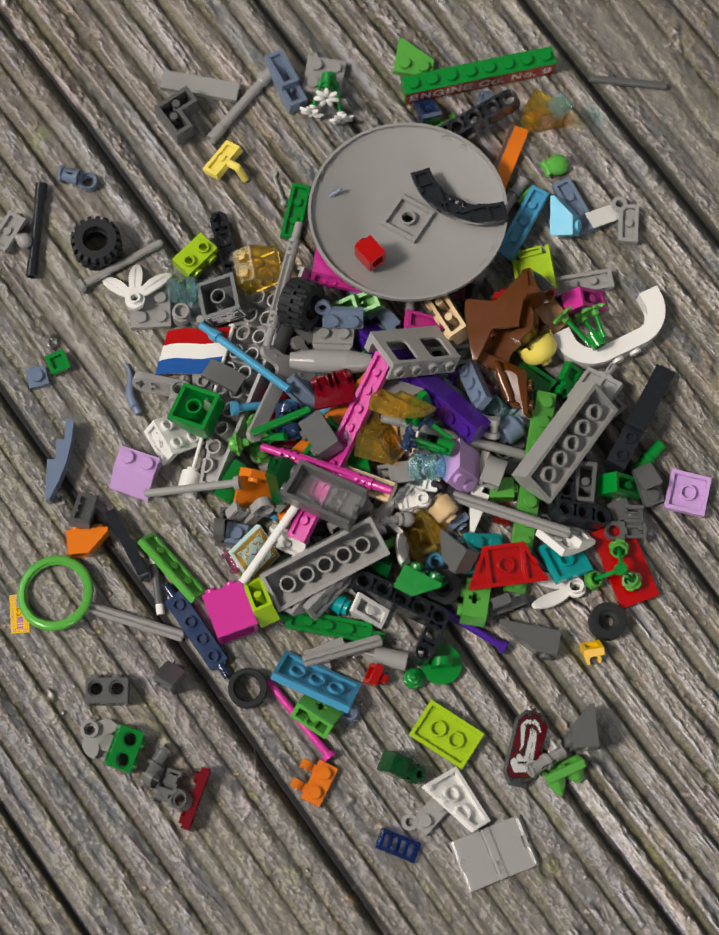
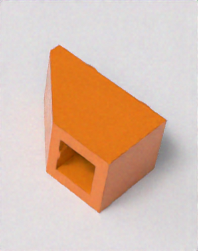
(85, 542)

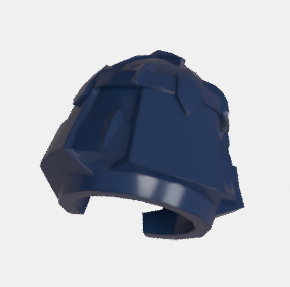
(292, 427)

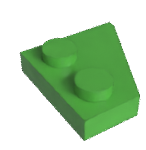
(411, 60)

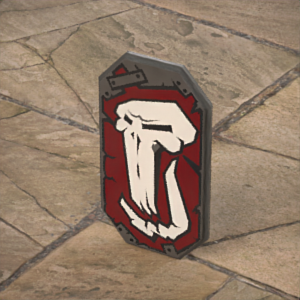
(524, 747)

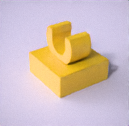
(592, 649)

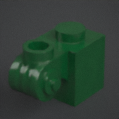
(401, 767)

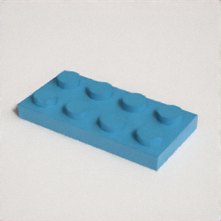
(316, 682)

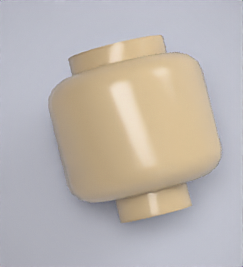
(443, 508)

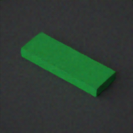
(295, 209)

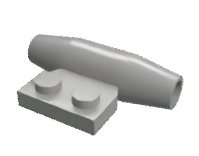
(330, 353)

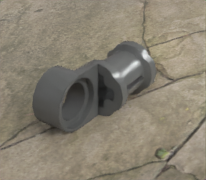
(154, 772)

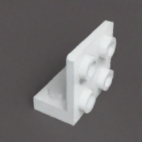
(169, 439)

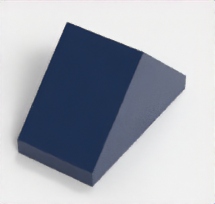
(428, 112)

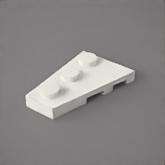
(458, 799)

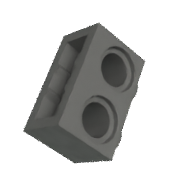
(107, 697)

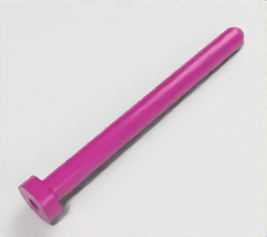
(327, 754)

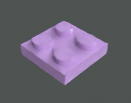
(687, 493)

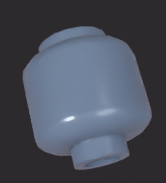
(511, 429)

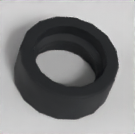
(251, 703)

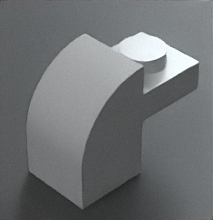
(492, 472)

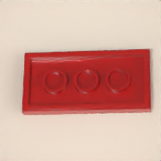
(635, 563)

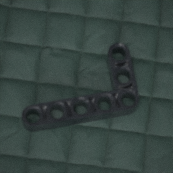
(482, 110)
(572, 509)
(408, 610)

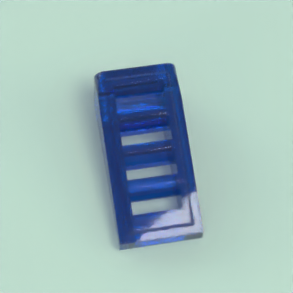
(380, 840)

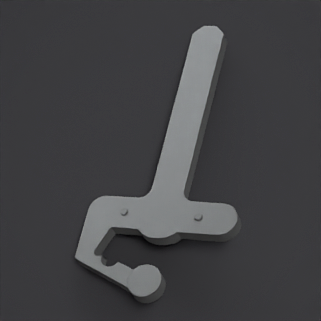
(273, 393)

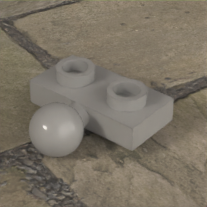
(10, 232)

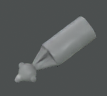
(385, 657)

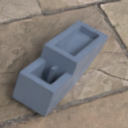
(286, 81)

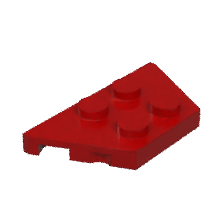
(505, 566)

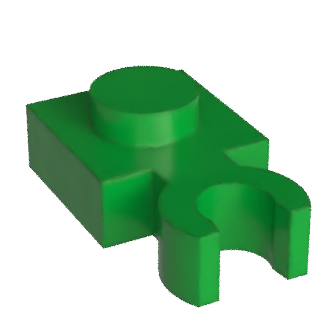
(568, 376)

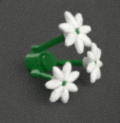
(327, 84)

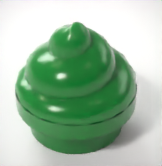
(413, 678)

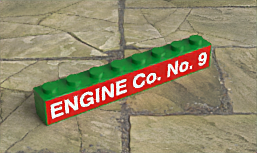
(478, 74)

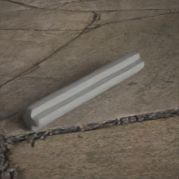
(342, 650)

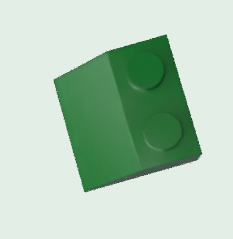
(196, 410)

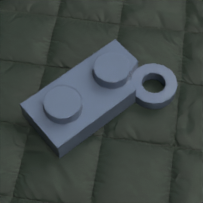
(340, 316)

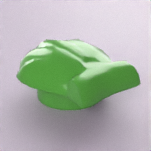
(555, 165)

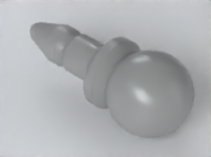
(404, 519)

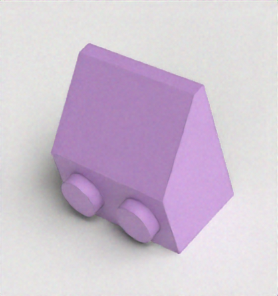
(462, 467)
(134, 472)

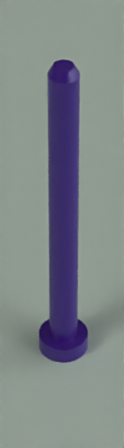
(477, 631)

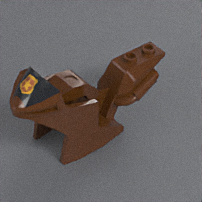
(503, 326)

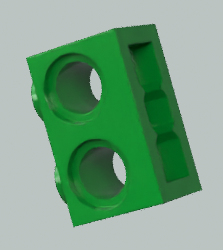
(119, 747)

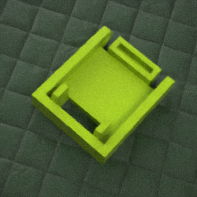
(537, 261)

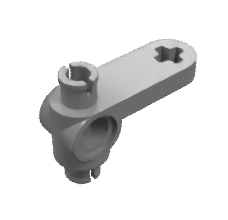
(160, 385)

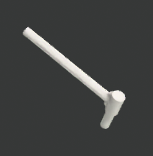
(268, 544)

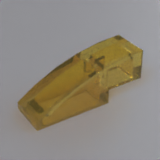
(399, 404)

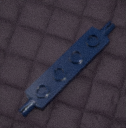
(197, 631)

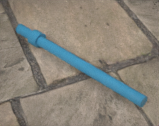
(216, 336)

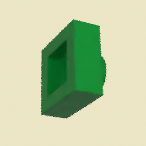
(57, 362)

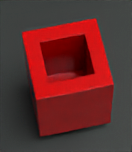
(370, 253)

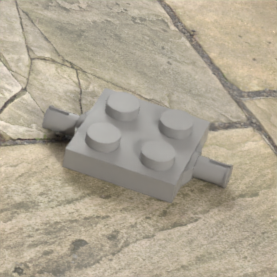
(603, 379)

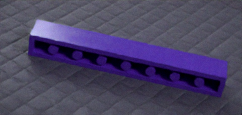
(449, 405)

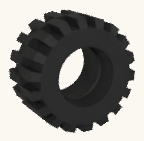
(90, 229)
(298, 302)

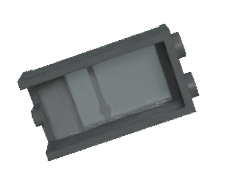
(324, 495)

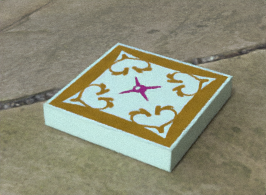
(247, 549)

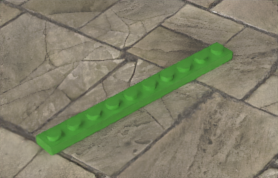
(526, 501)

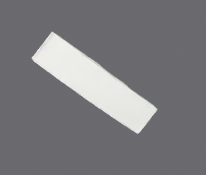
(474, 514)

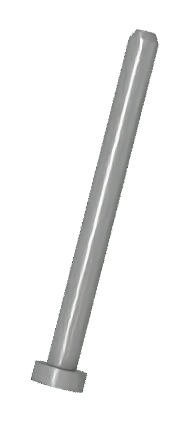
(118, 265)
(235, 482)

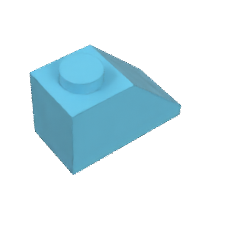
(563, 219)

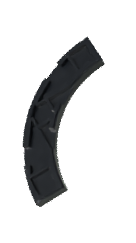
(456, 208)

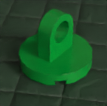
(443, 666)

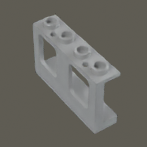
(416, 340)

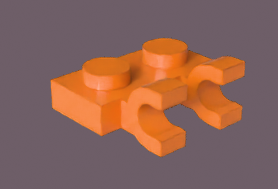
(318, 783)

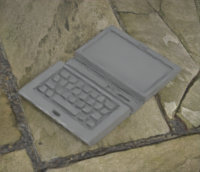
(494, 853)

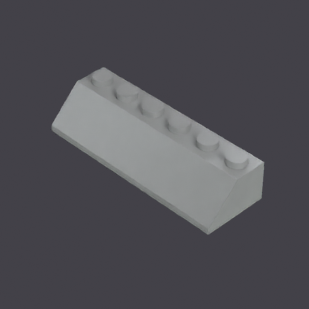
(565, 441)
(324, 563)

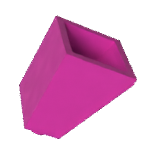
(230, 612)

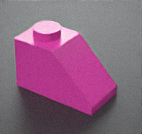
(581, 298)

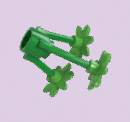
(595, 337)

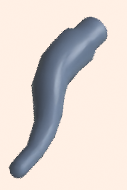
(130, 396)

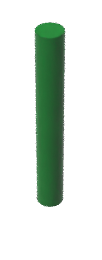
(280, 421)

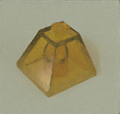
(423, 536)

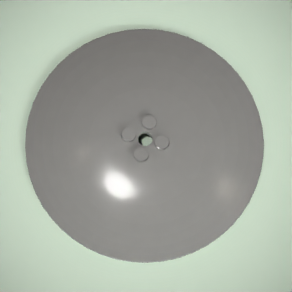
(423, 255)

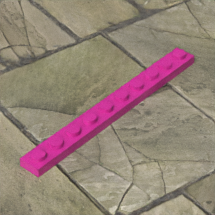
(347, 432)

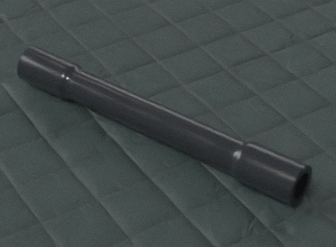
(33, 260)

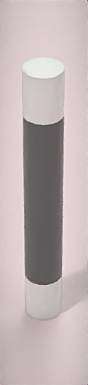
(157, 588)

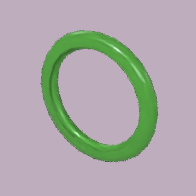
(85, 604)

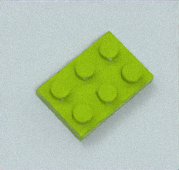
(446, 734)

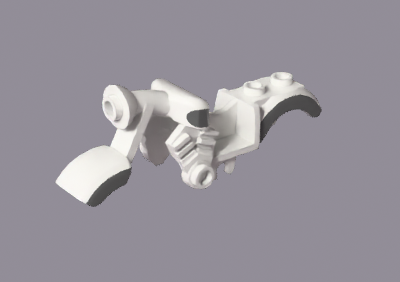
(409, 497)

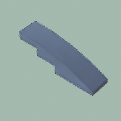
(58, 467)

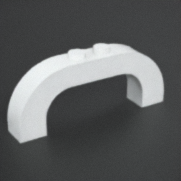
(653, 308)

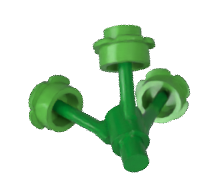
(629, 580)

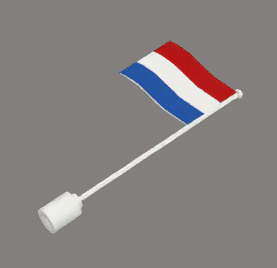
(190, 353)

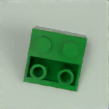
(416, 580)

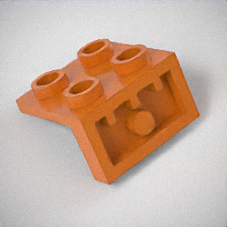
(253, 487)

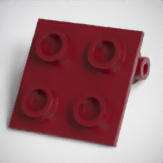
(334, 389)

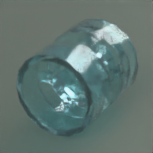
(182, 290)
(497, 407)
(426, 466)

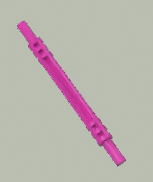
(354, 477)

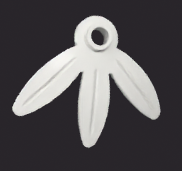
(135, 288)
(563, 591)

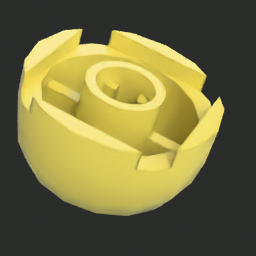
(539, 349)

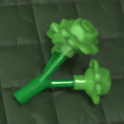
(237, 444)

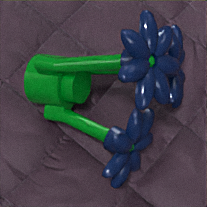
(443, 445)

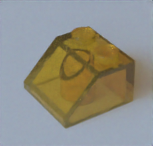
(538, 116)
(256, 267)
(378, 443)

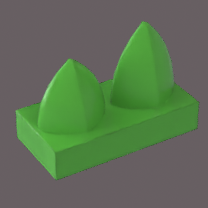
(571, 767)

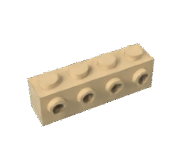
(449, 317)

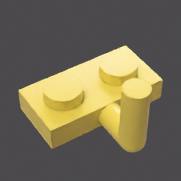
(225, 159)

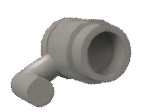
(182, 316)

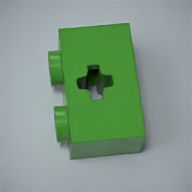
(473, 613)
(316, 715)

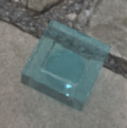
(559, 104)

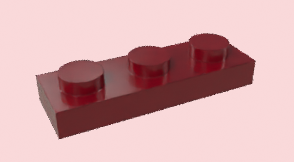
(201, 779)

